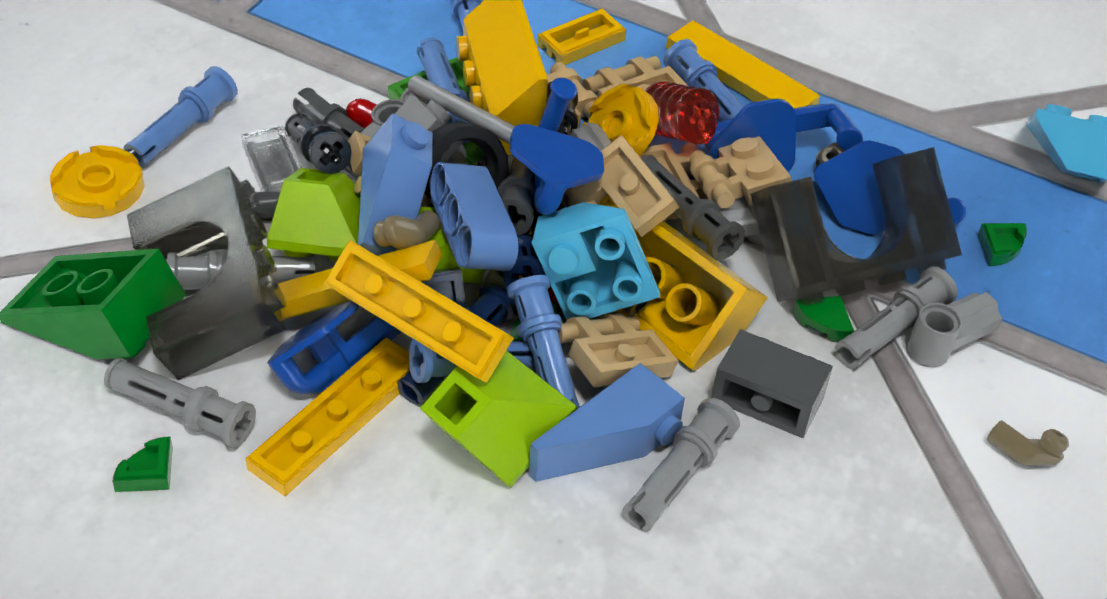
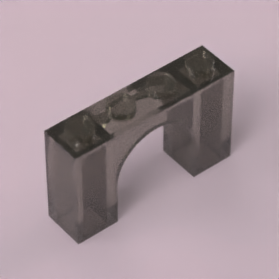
(915, 234)
(242, 299)

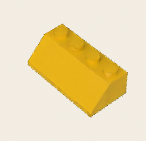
(503, 63)
(699, 297)

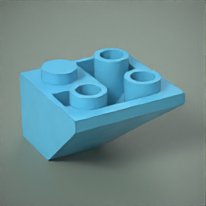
(1072, 143)
(593, 260)

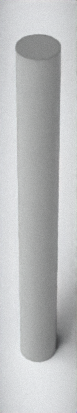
(461, 108)

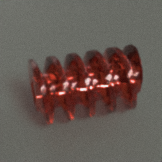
(685, 112)

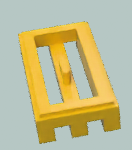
(581, 37)

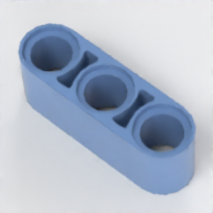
(473, 217)

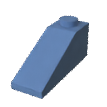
(393, 176)
(611, 428)

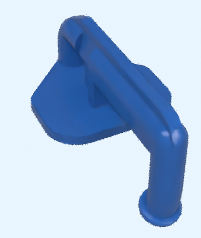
(777, 126)
(553, 156)
(853, 191)
(328, 348)

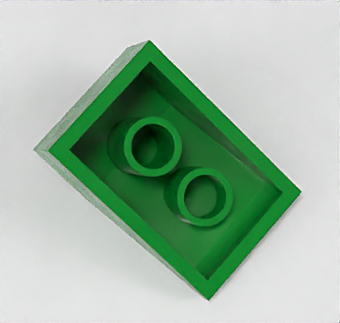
(96, 301)

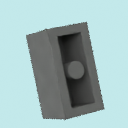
(771, 383)

